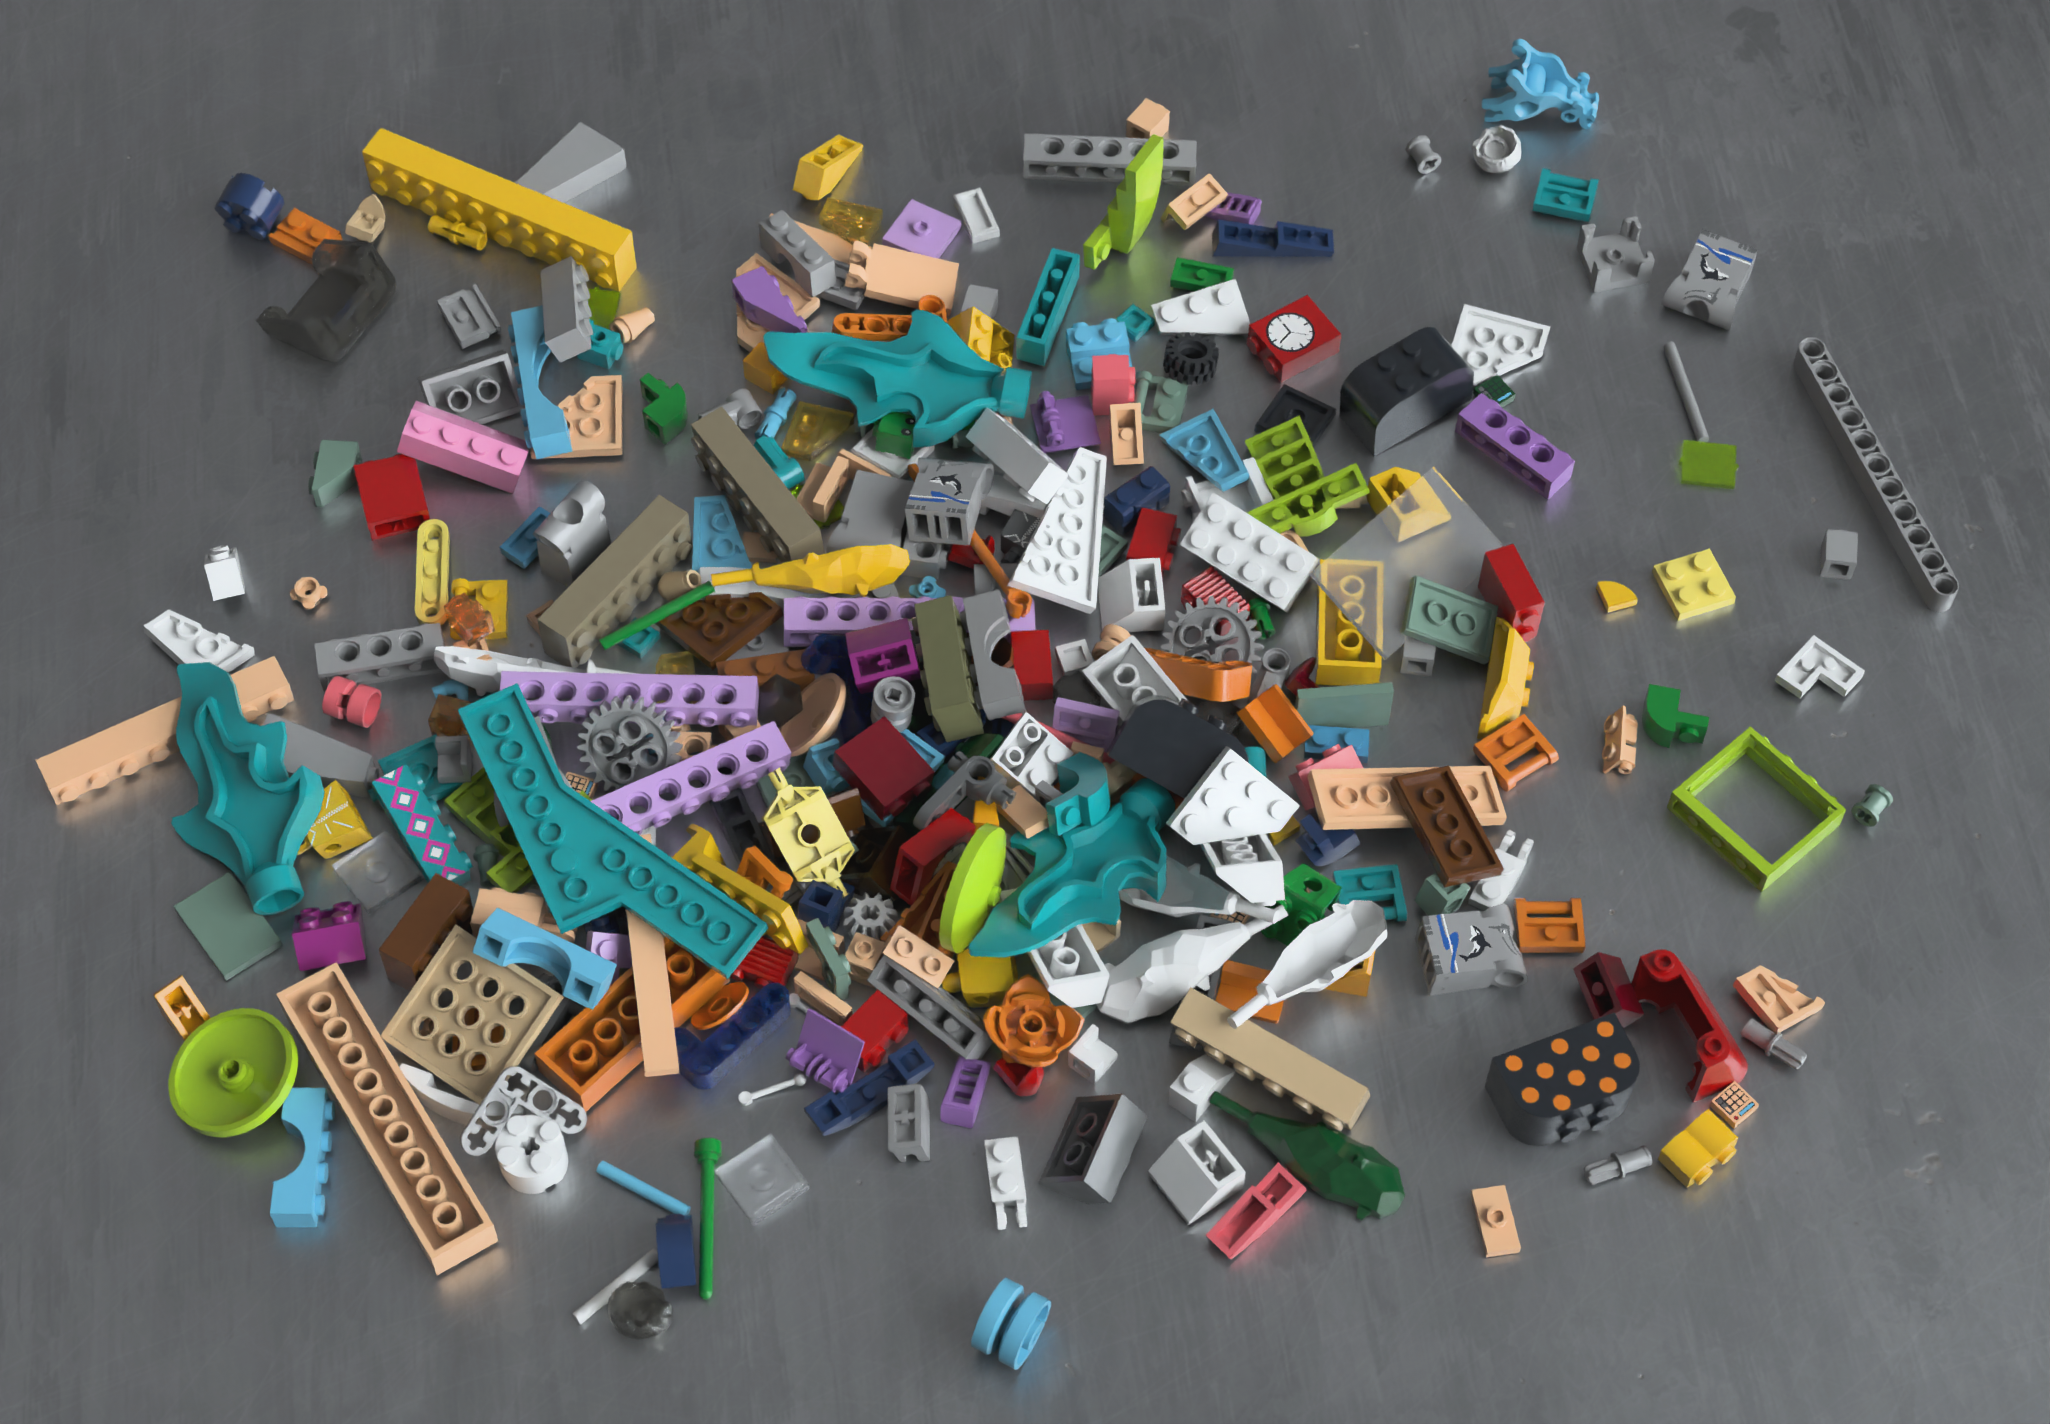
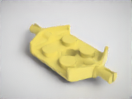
(785, 820)

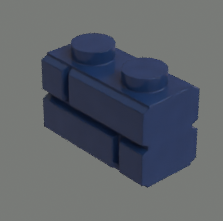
(1144, 490)

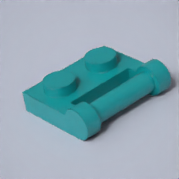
(1565, 196)
(1373, 884)

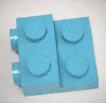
(1094, 340)

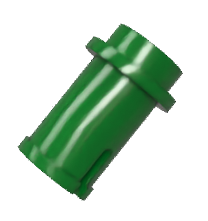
(1260, 612)

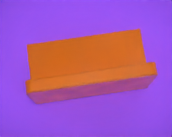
(1275, 723)
(1239, 986)

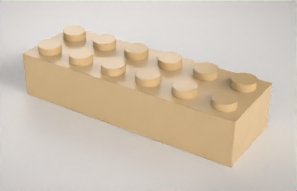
(1272, 1060)

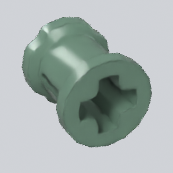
(1872, 804)

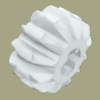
(869, 916)

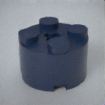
(249, 205)

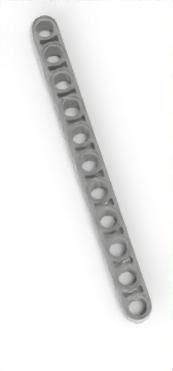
(1876, 475)

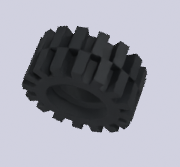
(1190, 358)

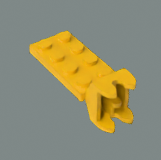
(705, 860)

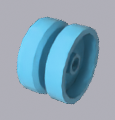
(1010, 1323)

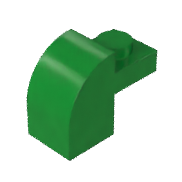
(667, 409)
(1664, 721)

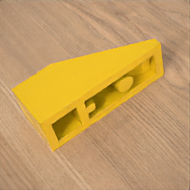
(825, 166)

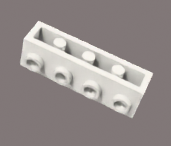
(1016, 456)

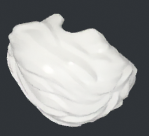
(1497, 149)

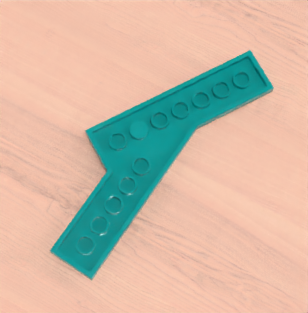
(589, 858)

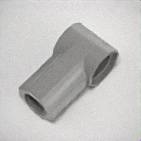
(741, 408)
(1267, 676)

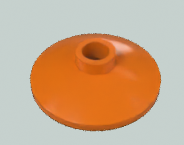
(720, 1006)

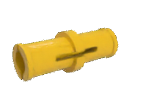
(470, 236)

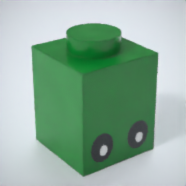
(895, 434)

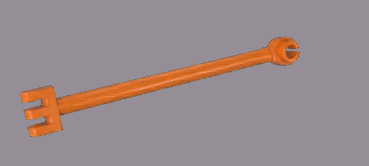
(1018, 601)

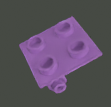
(1064, 423)
(827, 1052)

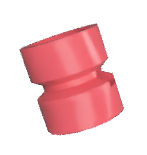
(348, 700)

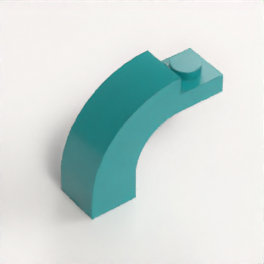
(1084, 794)

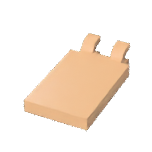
(900, 275)

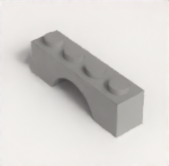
(999, 686)

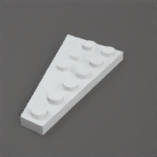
(1066, 544)

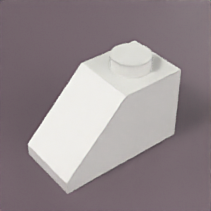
(1197, 1084)

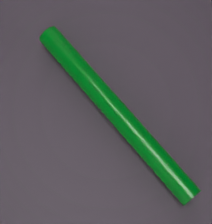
(656, 615)

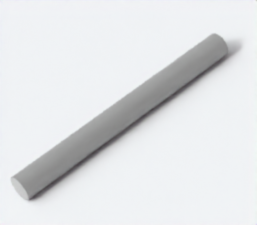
(1686, 392)

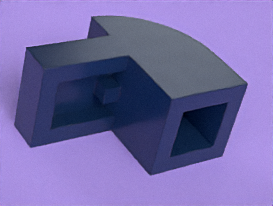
(1325, 845)
(824, 903)
(676, 1250)

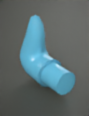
(452, 687)

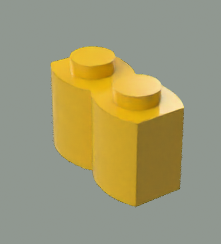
(1698, 1149)

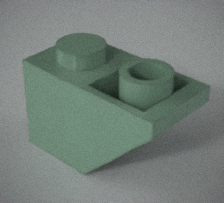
(334, 470)

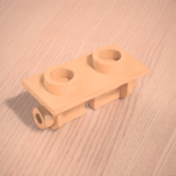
(1619, 730)
(917, 956)

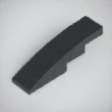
(739, 823)

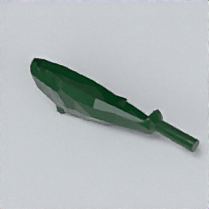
(1326, 1160)

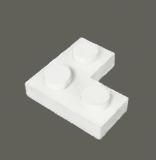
(1821, 662)

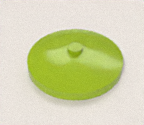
(973, 888)
(233, 1072)

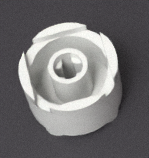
(531, 1153)

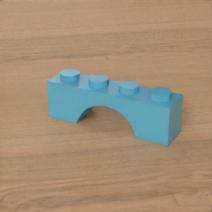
(512, 940)
(298, 1196)

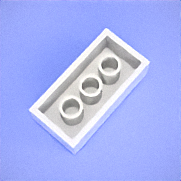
(1250, 552)

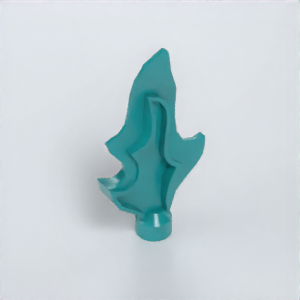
(919, 374)
(246, 802)
(1082, 873)

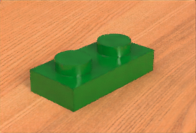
(1198, 275)

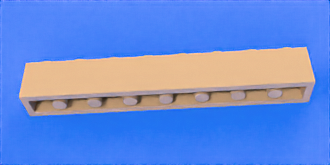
(150, 736)

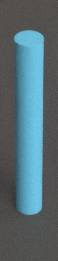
(642, 1189)

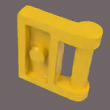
(492, 597)

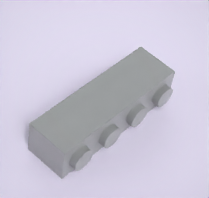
(566, 309)

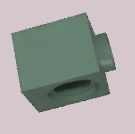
(1437, 899)

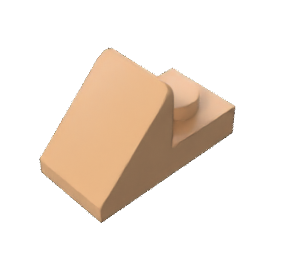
(1126, 433)

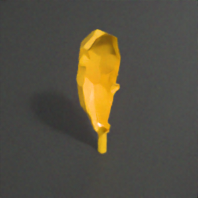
(841, 571)

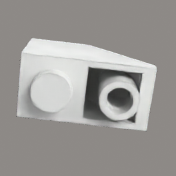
(224, 572)

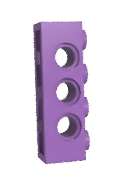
(1499, 443)

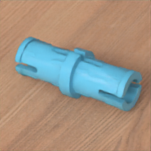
(776, 413)

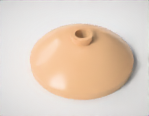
(821, 713)

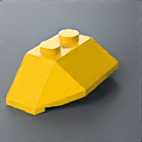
(1505, 679)

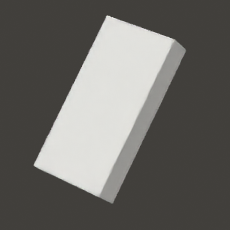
(976, 215)

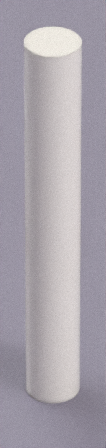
(602, 1297)

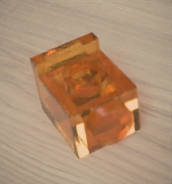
(468, 619)
(446, 717)

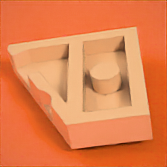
(1775, 999)

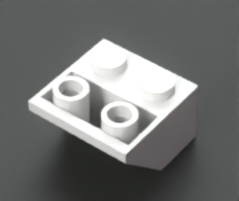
(1133, 596)
(1029, 755)
(1197, 1173)

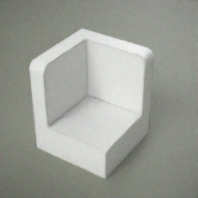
(1091, 1056)

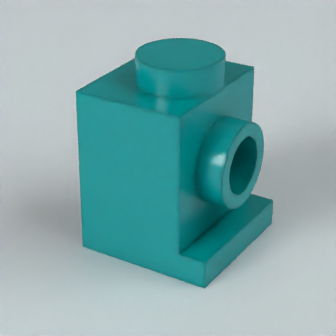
(605, 347)

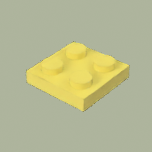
(1693, 584)

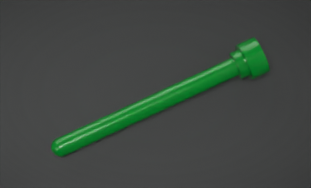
(707, 1153)

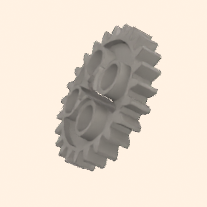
(1206, 619)
(613, 722)

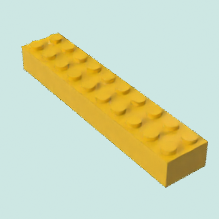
(499, 208)

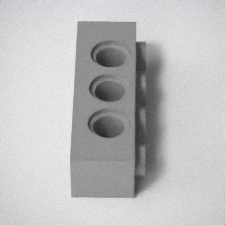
(368, 667)
(933, 1008)

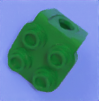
(1301, 906)

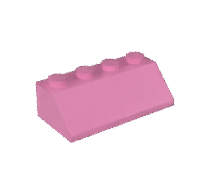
(463, 447)

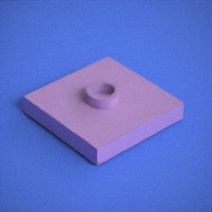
(922, 230)

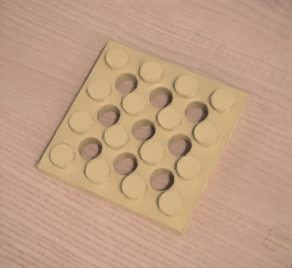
(448, 1022)

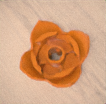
(1030, 1006)

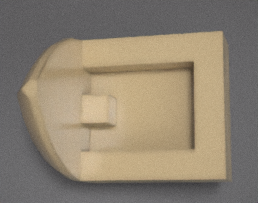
(367, 220)

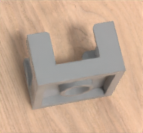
(1616, 258)

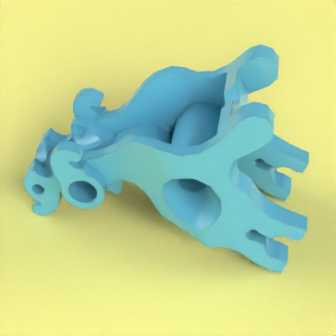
(1539, 84)

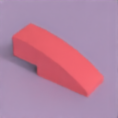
(1256, 1211)

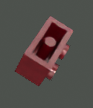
(1608, 988)

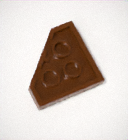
(720, 625)

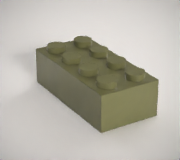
(946, 669)

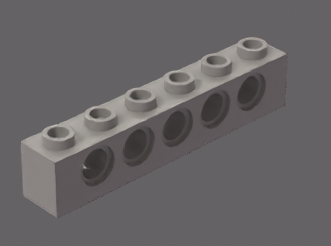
(1102, 158)

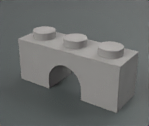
(787, 240)

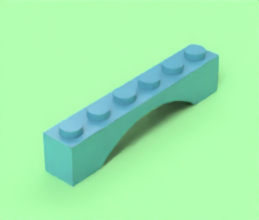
(546, 422)

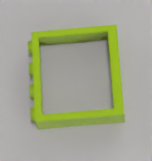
(1726, 841)

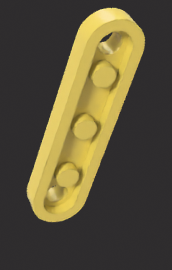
(432, 572)

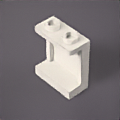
(1245, 496)

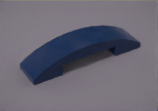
(869, 1093)

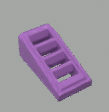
(1247, 204)
(958, 1110)

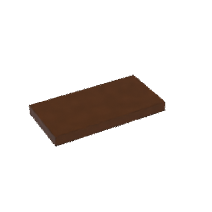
(1446, 826)

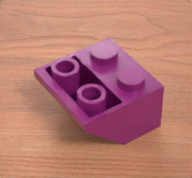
(882, 653)
(329, 936)

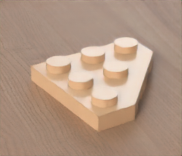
(751, 333)
(594, 418)

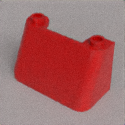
(1670, 984)

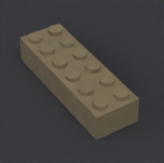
(754, 488)
(615, 583)

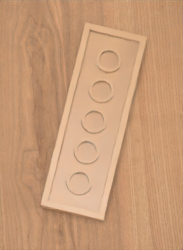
(1366, 800)

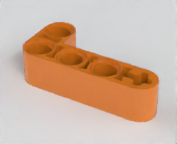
(883, 326)
(1204, 678)

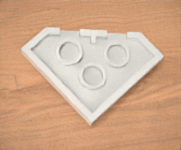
(1497, 342)
(1231, 803)

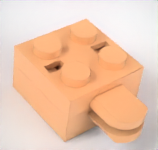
(524, 906)

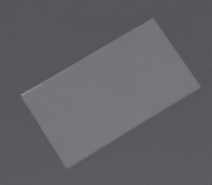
(1419, 534)

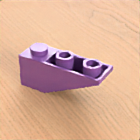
(764, 304)

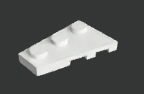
(1205, 311)
(190, 643)

